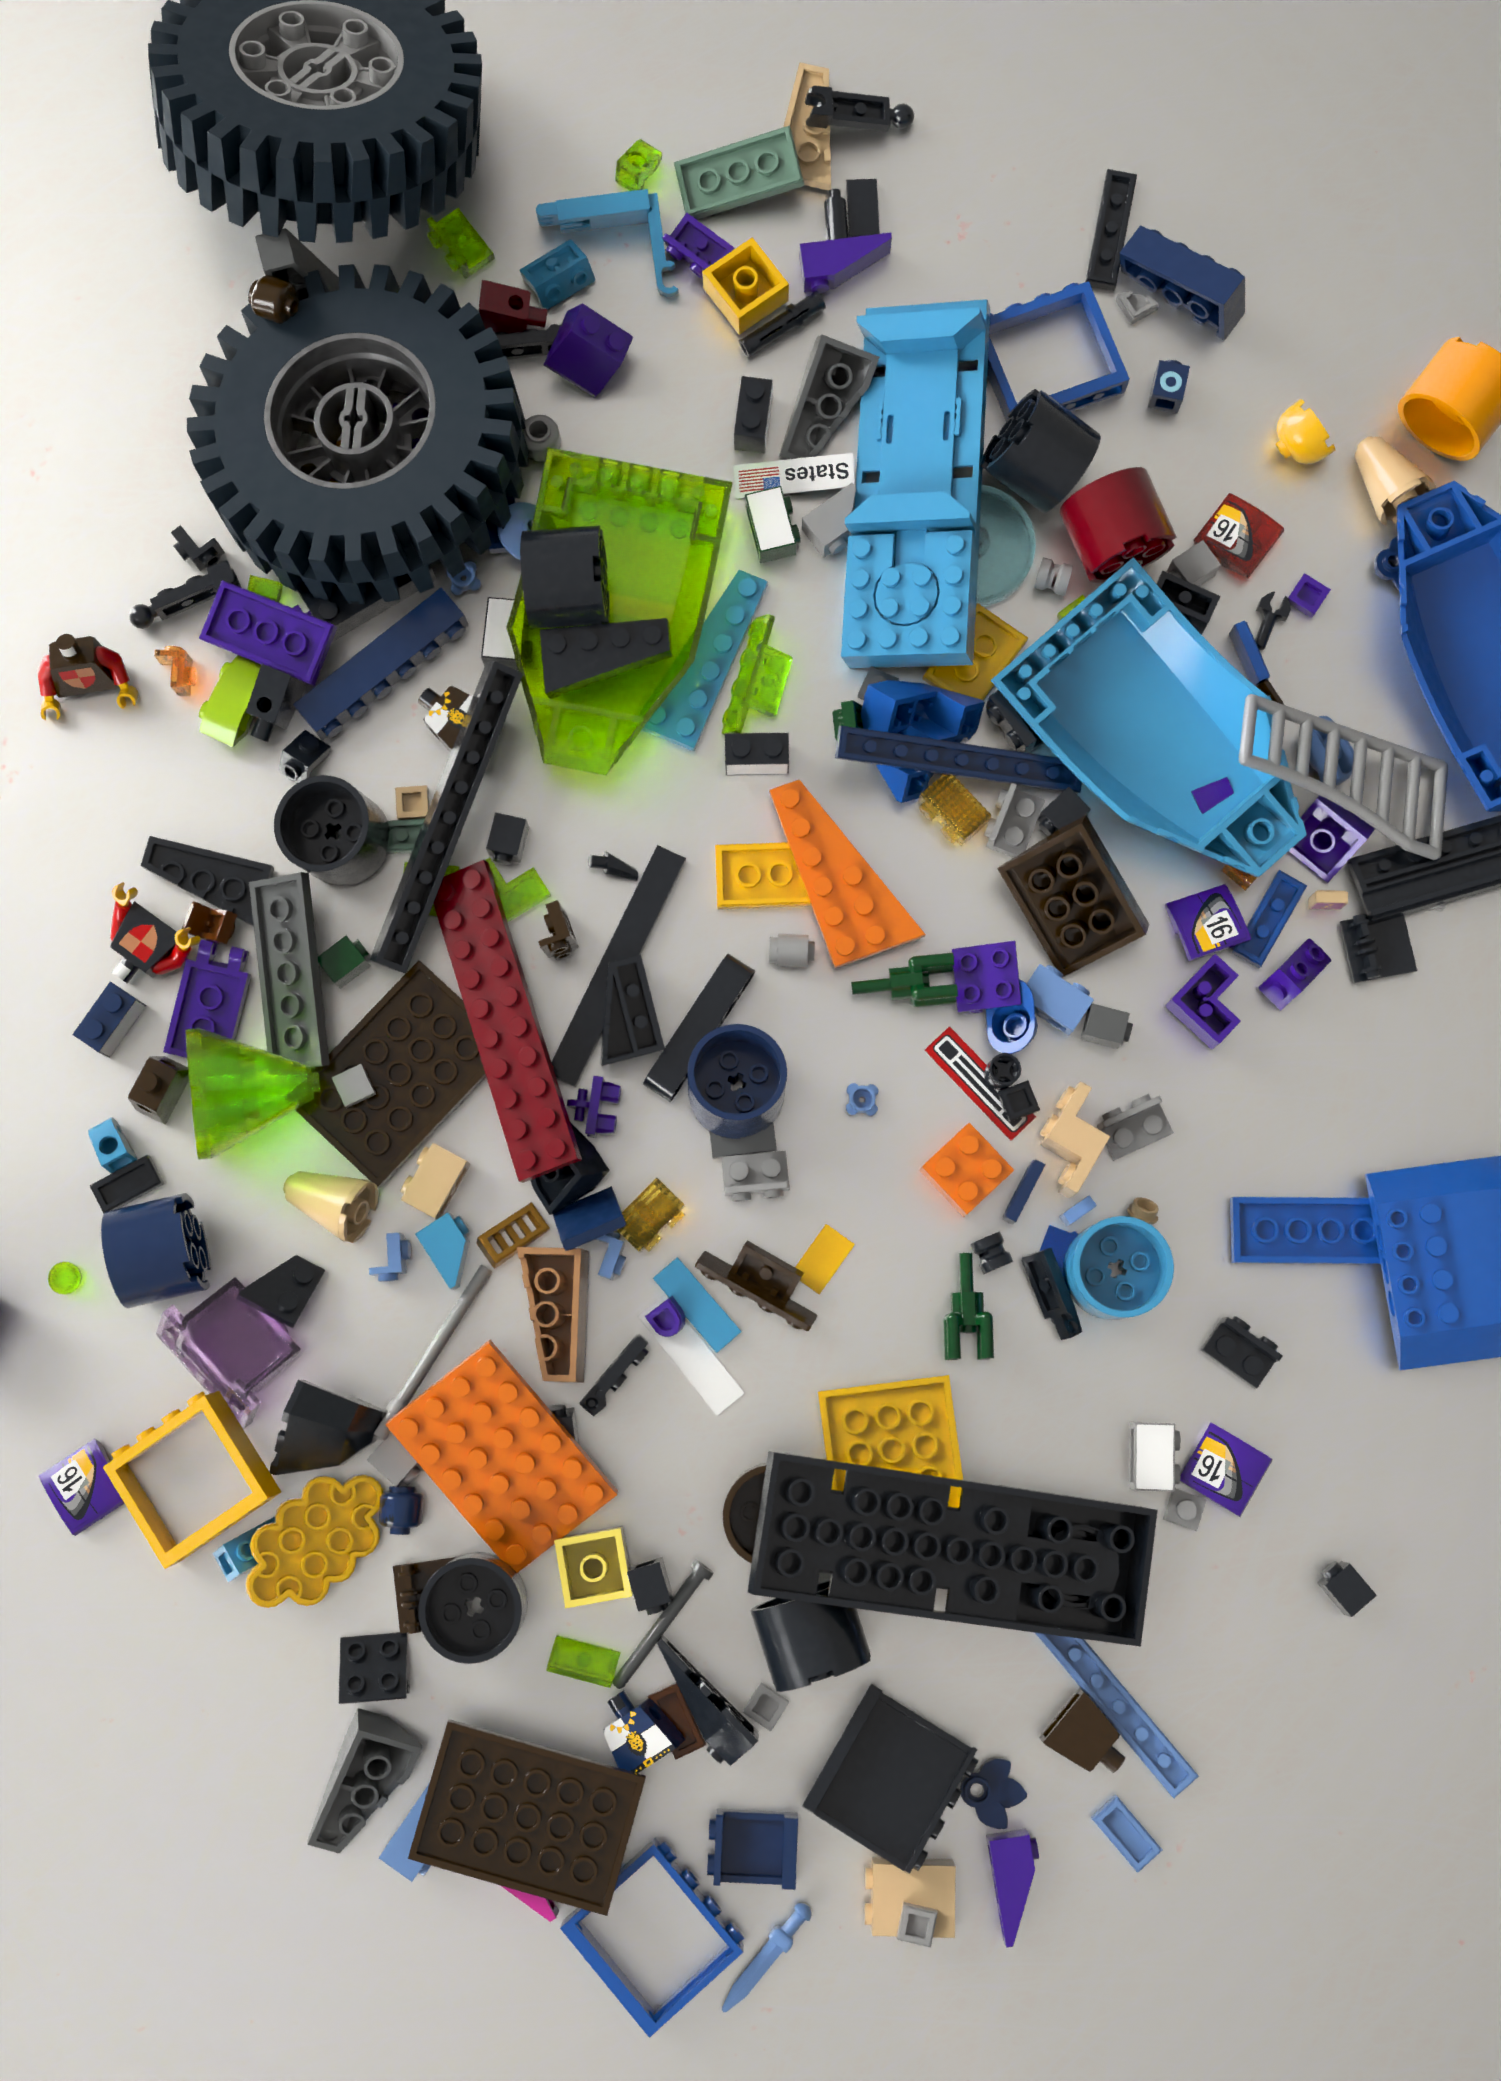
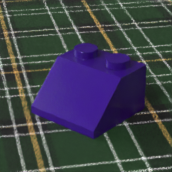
(587, 349)
(1330, 838)

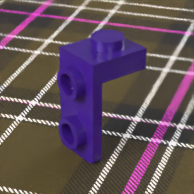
(1295, 974)

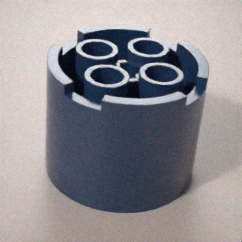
(731, 1056)
(155, 1250)

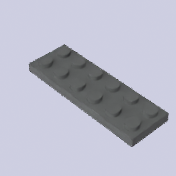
(289, 968)

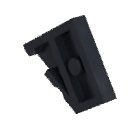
(283, 1290)

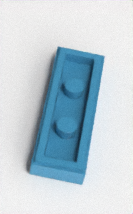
(697, 1305)

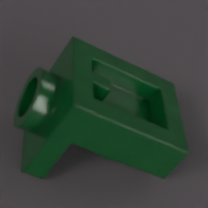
(847, 716)

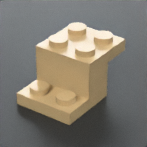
(1073, 1139)

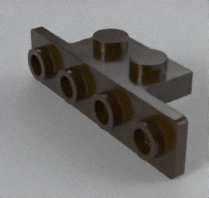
(761, 1279)

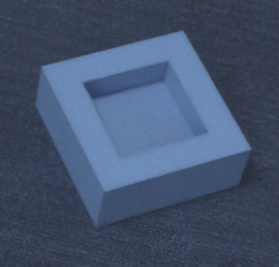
(1077, 1211)

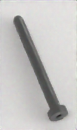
(699, 1572)

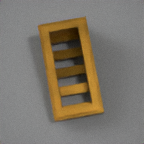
(483, 1240)

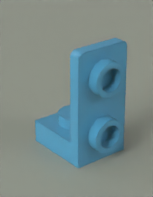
(236, 1555)

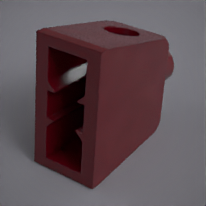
(508, 308)

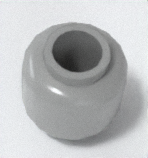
(539, 434)

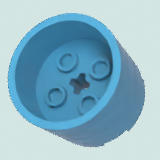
(1141, 1256)

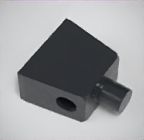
(273, 701)

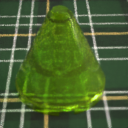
(240, 1089)

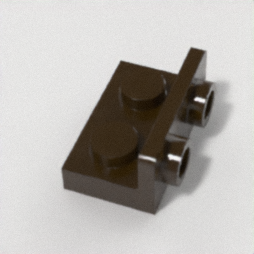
(563, 938)

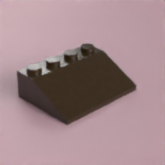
(1074, 897)

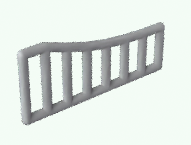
(1327, 789)

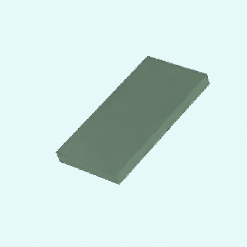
(739, 173)

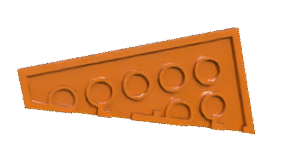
(846, 895)

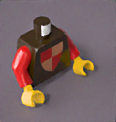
(79, 668)

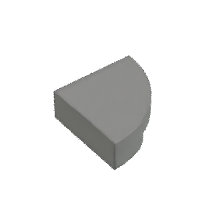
(1136, 305)

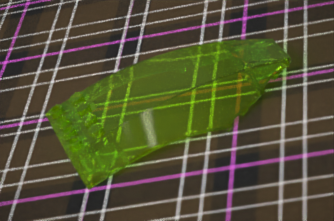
(661, 563)

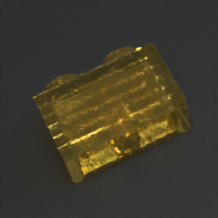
(953, 809)
(650, 1215)

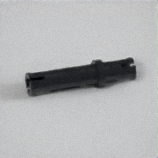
(792, 317)

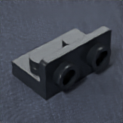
(1241, 1351)

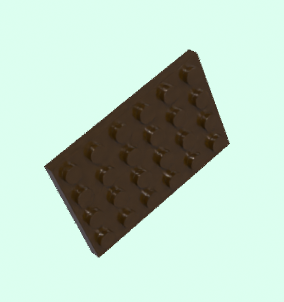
(419, 1064)
(527, 1817)

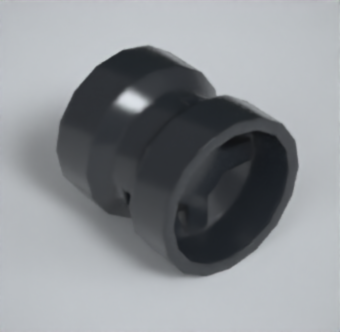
(1007, 1067)
(991, 1252)

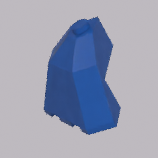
(917, 712)

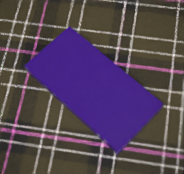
(268, 632)

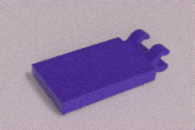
(209, 996)

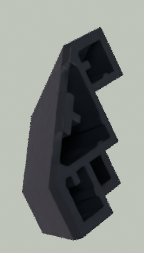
(323, 1429)

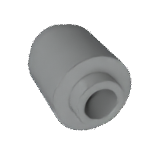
(791, 950)

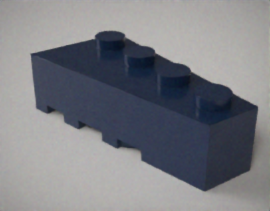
(1186, 279)

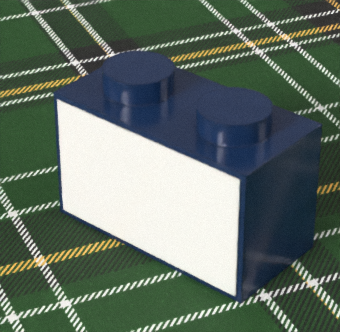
(109, 1020)

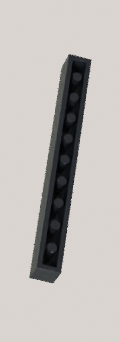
(446, 816)

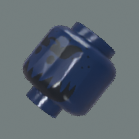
(401, 1509)

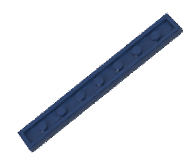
(954, 759)

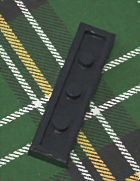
(1111, 229)

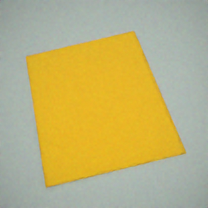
(823, 1258)

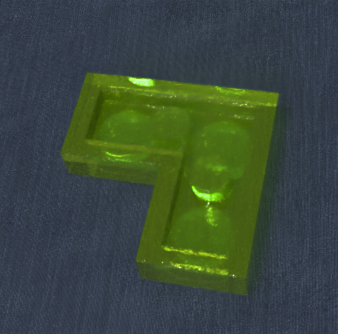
(520, 893)

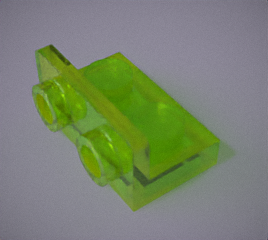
(460, 242)

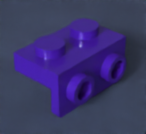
(695, 244)

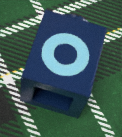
(1168, 386)

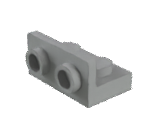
(1015, 821)
(1135, 1127)
(755, 1174)

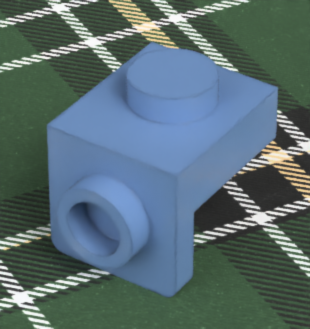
(397, 1251)
(613, 1259)

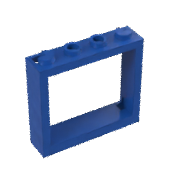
(1044, 304)
(617, 1981)

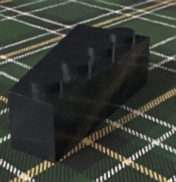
(600, 651)

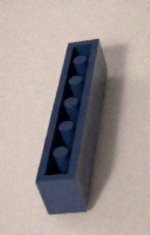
(382, 664)

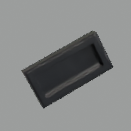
(862, 207)
(127, 1184)

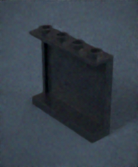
(891, 1780)

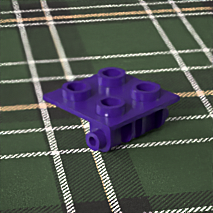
(986, 976)

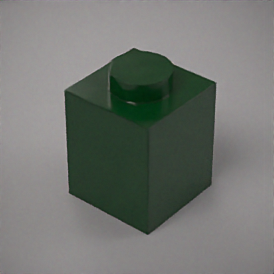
(344, 961)

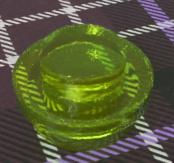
(64, 1278)

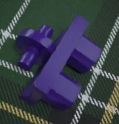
(600, 1092)

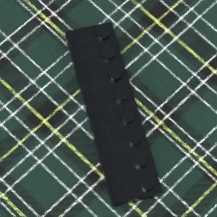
(1403, 883)

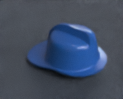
(1013, 1026)

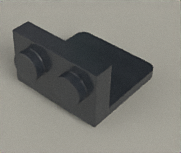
(1017, 731)

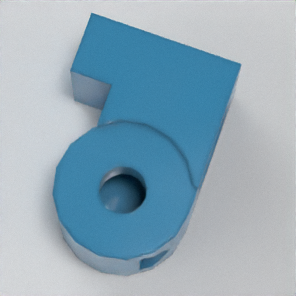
(111, 1145)

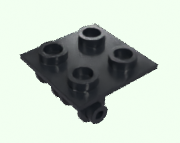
(1377, 948)
(373, 1668)

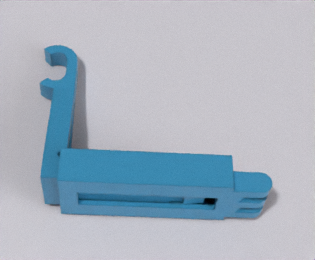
(612, 211)

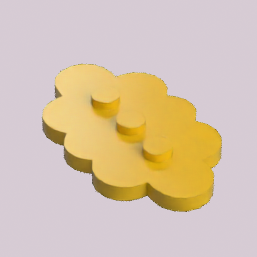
(314, 1541)

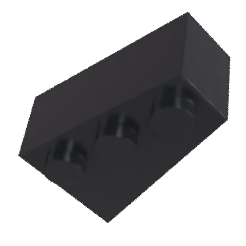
(629, 1013)

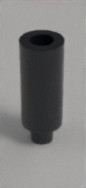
(835, 216)

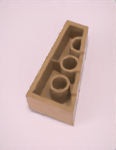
(558, 1307)

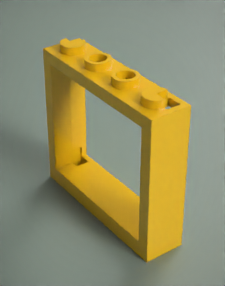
(238, 1447)

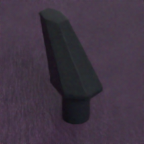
(613, 866)

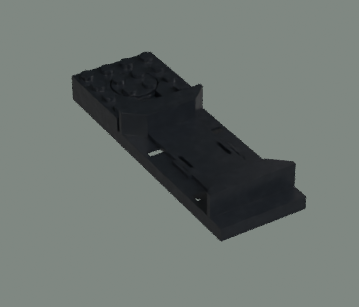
(1001, 1555)

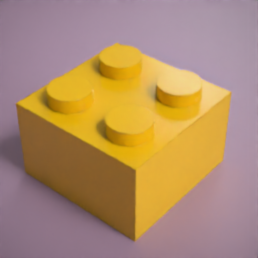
(745, 286)

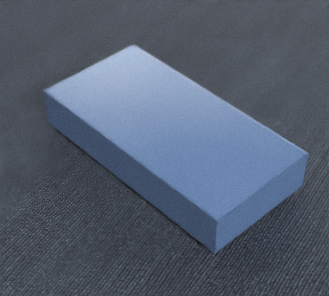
(1126, 1833)

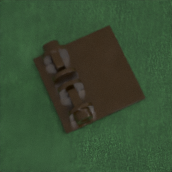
(409, 1584)

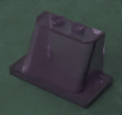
(229, 1347)

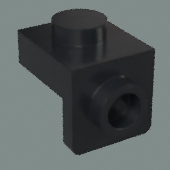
(202, 557)
(303, 756)

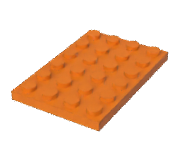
(501, 1457)

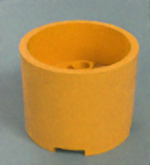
(1455, 400)

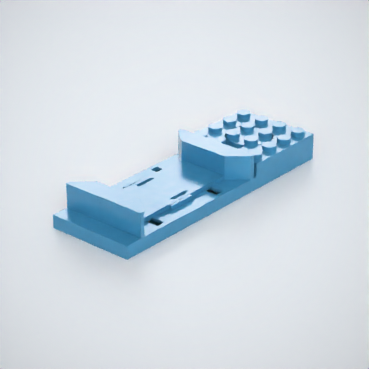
(918, 526)

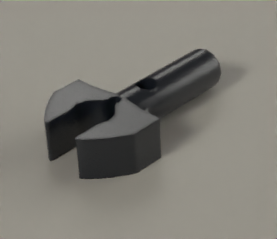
(1270, 618)

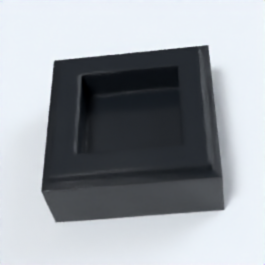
(1018, 1101)

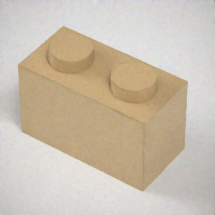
(434, 1180)

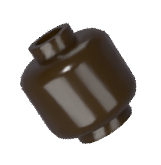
(273, 299)

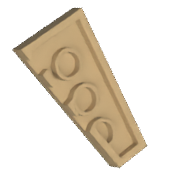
(810, 142)

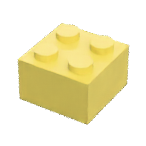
(593, 1567)

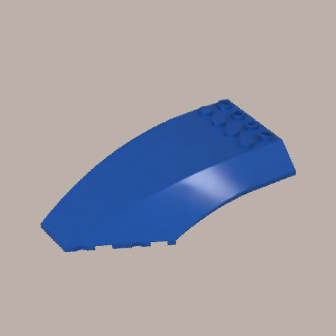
(1454, 624)
(1441, 1259)

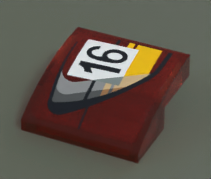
(1239, 535)

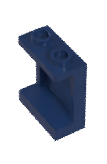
(754, 1847)

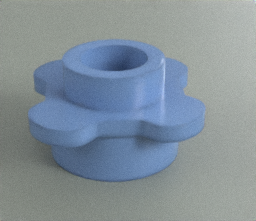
(471, 582)
(868, 1092)

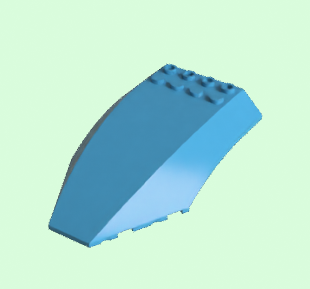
(1151, 715)

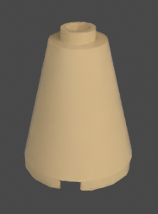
(1389, 477)
(333, 1202)

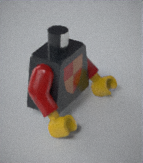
(145, 939)

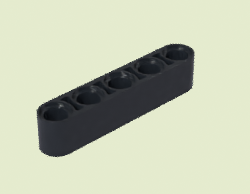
(704, 1016)

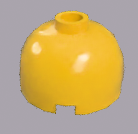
(1302, 435)

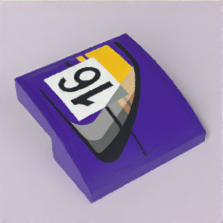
(1208, 922)
(1225, 1469)
(81, 1487)

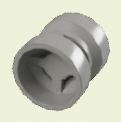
(1046, 575)

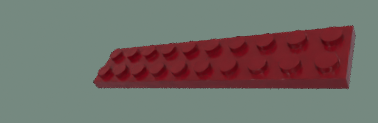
(504, 1023)

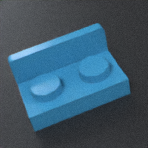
(558, 274)

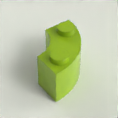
(225, 712)

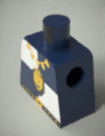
(639, 1733)

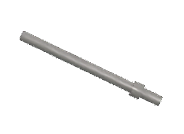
(433, 1350)

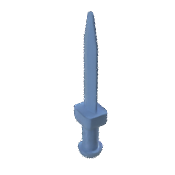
(780, 1941)

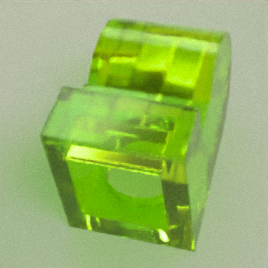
(637, 165)

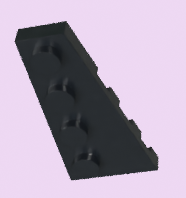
(207, 874)

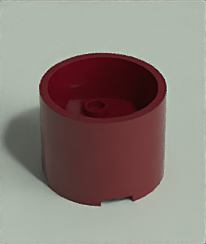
(1117, 521)

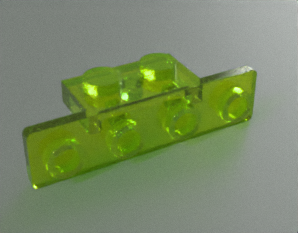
(759, 679)

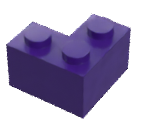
(1198, 1004)

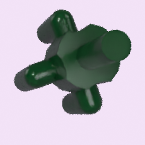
(914, 981)
(968, 1316)

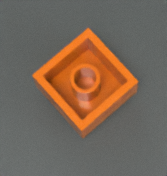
(966, 1169)

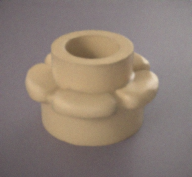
(1144, 1210)

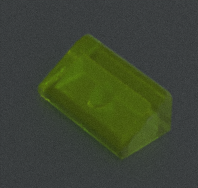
(583, 1661)

